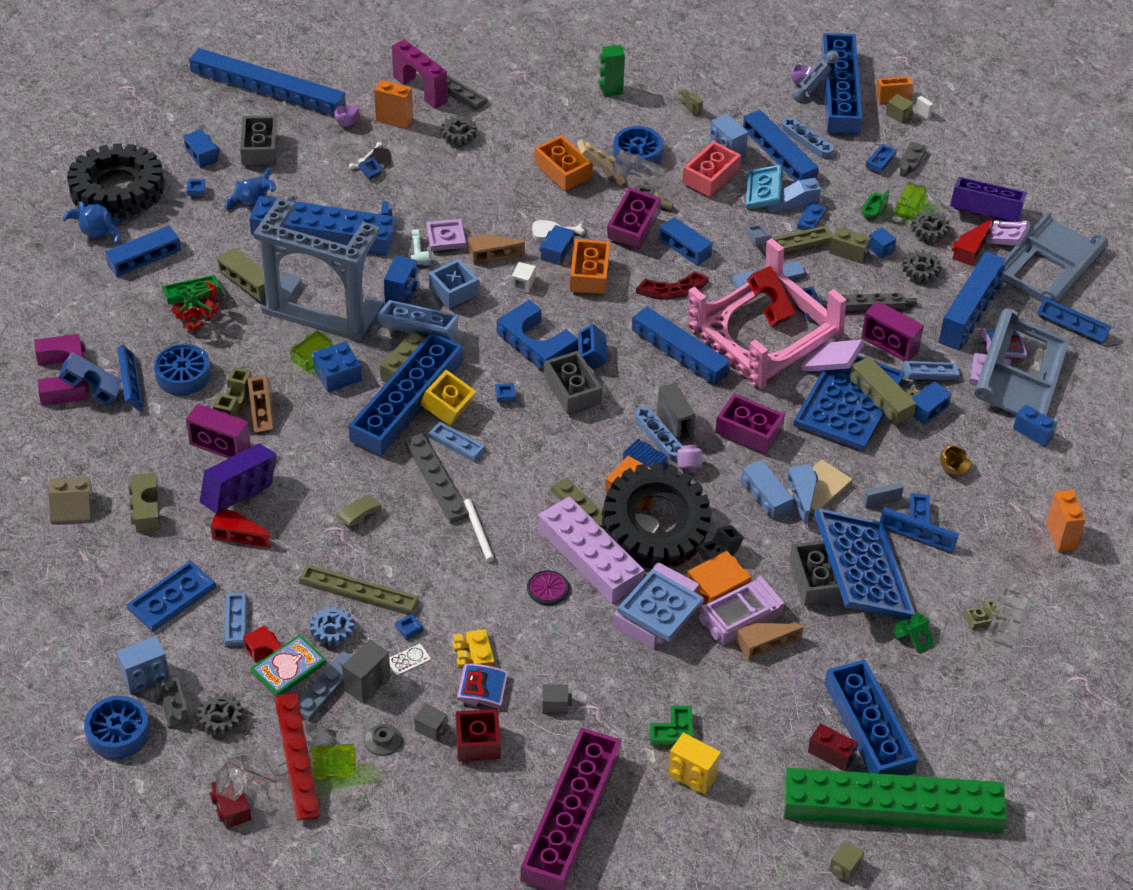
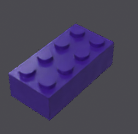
(988, 199)
(237, 478)

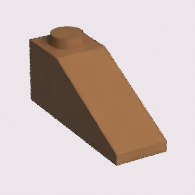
(491, 248)
(261, 403)
(766, 637)

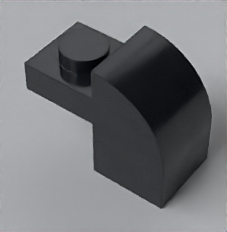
(725, 539)

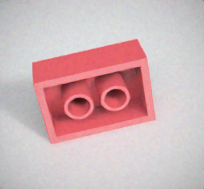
(711, 168)

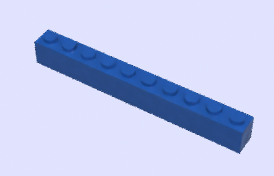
(266, 81)

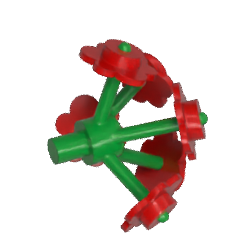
(189, 313)

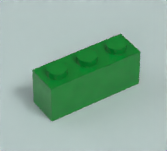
(612, 70)

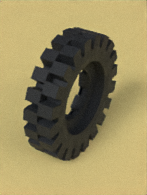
(140, 193)
(650, 547)

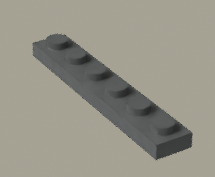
(436, 478)

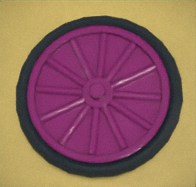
(547, 587)

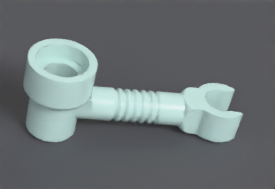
(421, 257)

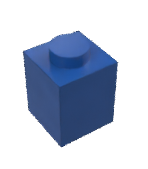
(882, 242)

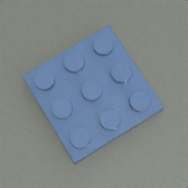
(660, 605)

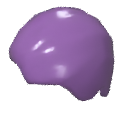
(799, 72)
(347, 115)

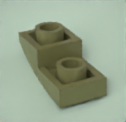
(356, 511)
(981, 615)

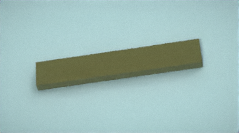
(359, 590)

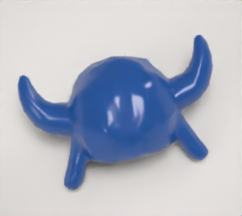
(251, 189)
(94, 221)

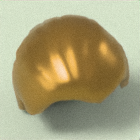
(955, 460)

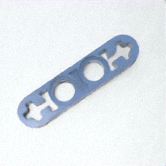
(821, 148)
(656, 435)

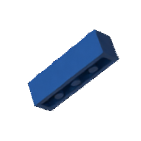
(142, 251)

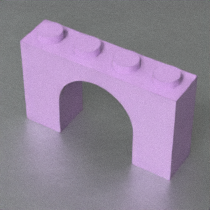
(637, 631)

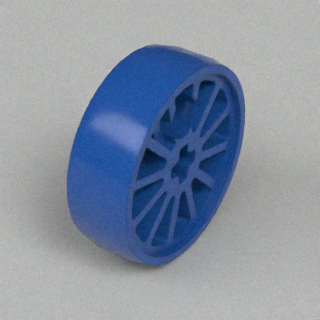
(640, 142)
(180, 364)
(117, 727)

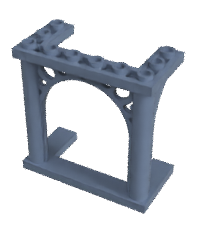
(351, 259)

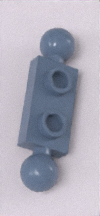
(820, 71)

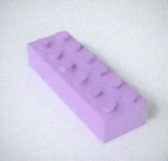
(590, 549)

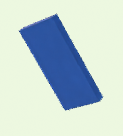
(171, 596)

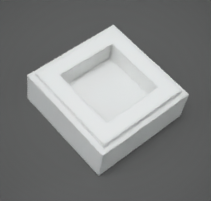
(924, 107)

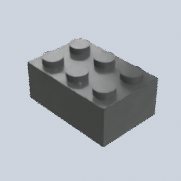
(259, 140)
(572, 382)
(814, 573)

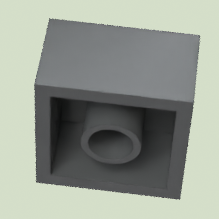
(366, 671)

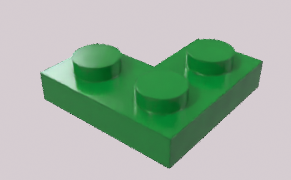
(670, 732)

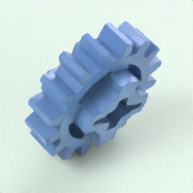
(332, 626)

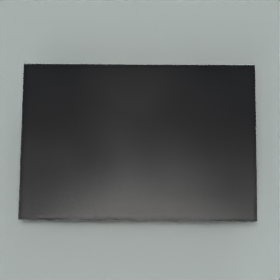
(382, 155)

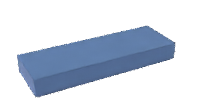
(931, 370)
(457, 441)
(235, 619)

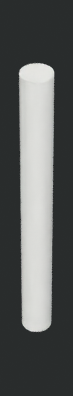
(478, 530)

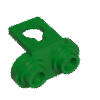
(875, 205)
(918, 623)

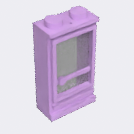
(741, 608)

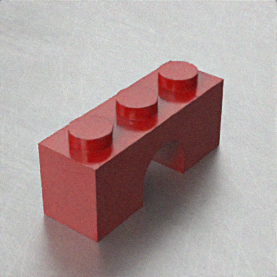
(767, 282)
(261, 643)

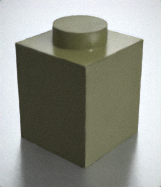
(899, 108)
(846, 861)

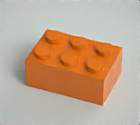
(563, 162)
(590, 266)

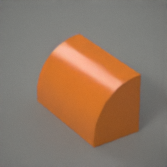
(889, 87)

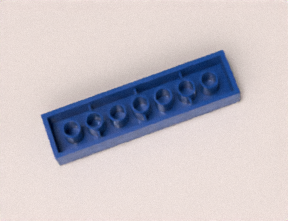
(842, 85)
(329, 223)
(401, 396)

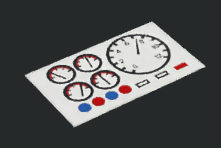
(409, 659)

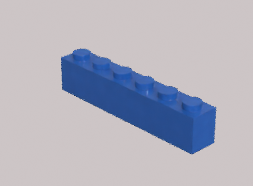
(779, 146)
(680, 345)

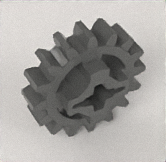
(458, 130)
(930, 225)
(921, 265)
(220, 714)

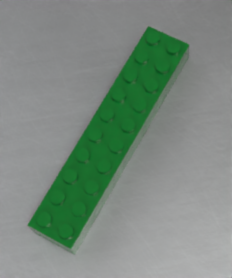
(894, 800)

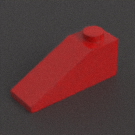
(971, 243)
(236, 528)

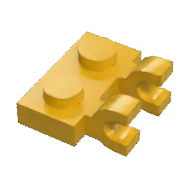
(478, 646)

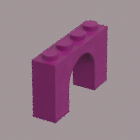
(407, 60)
(57, 350)

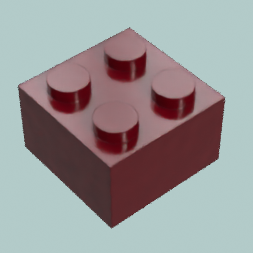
(478, 735)

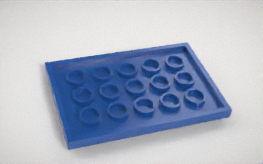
(841, 409)
(864, 564)

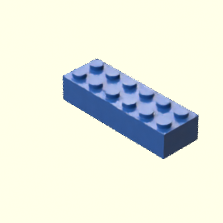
(972, 301)
(870, 719)

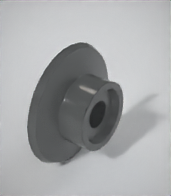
(383, 746)

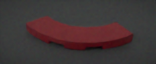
(662, 290)

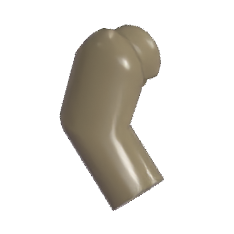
(664, 204)

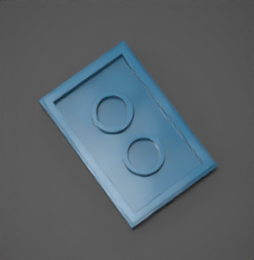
(764, 187)

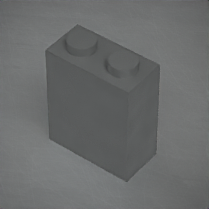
(676, 412)

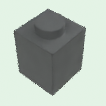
(556, 699)
(431, 722)

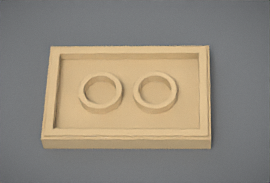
(829, 485)

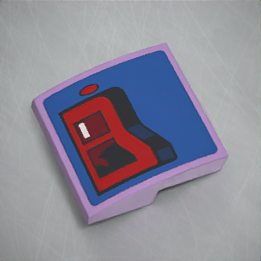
(1016, 346)
(482, 685)

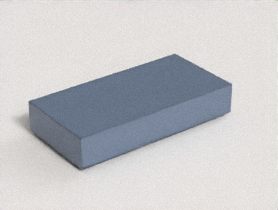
(758, 234)
(883, 495)

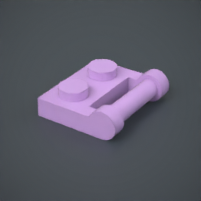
(1011, 236)

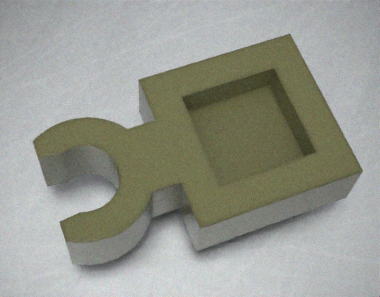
(692, 101)

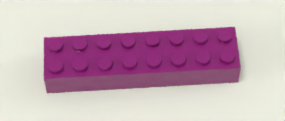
(571, 810)

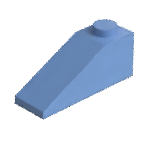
(798, 195)
(802, 486)

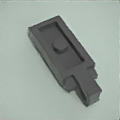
(911, 158)

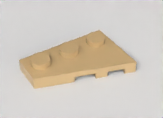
(599, 157)

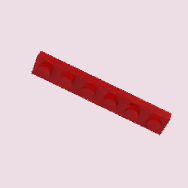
(297, 757)

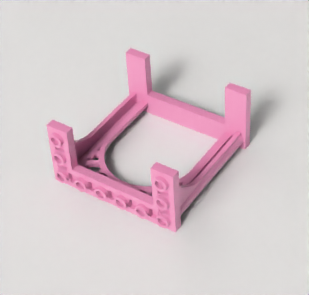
(761, 364)

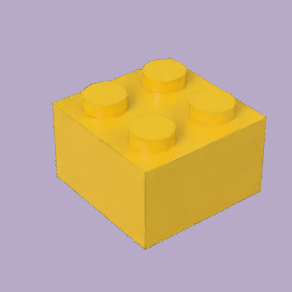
(448, 397)
(694, 763)

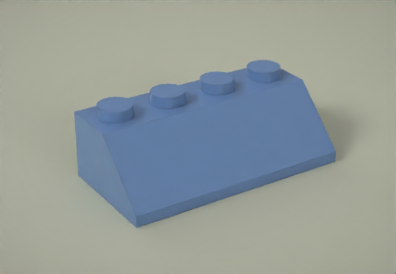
(418, 319)

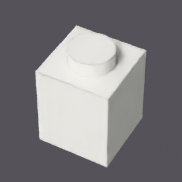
(523, 277)

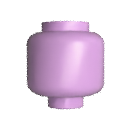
(689, 458)

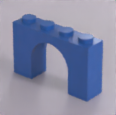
(521, 319)

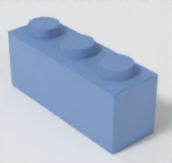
(767, 489)

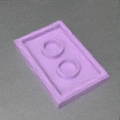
(832, 356)

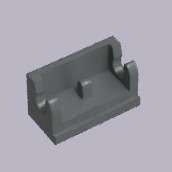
(174, 704)

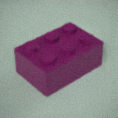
(634, 218)
(892, 331)
(750, 423)
(217, 431)

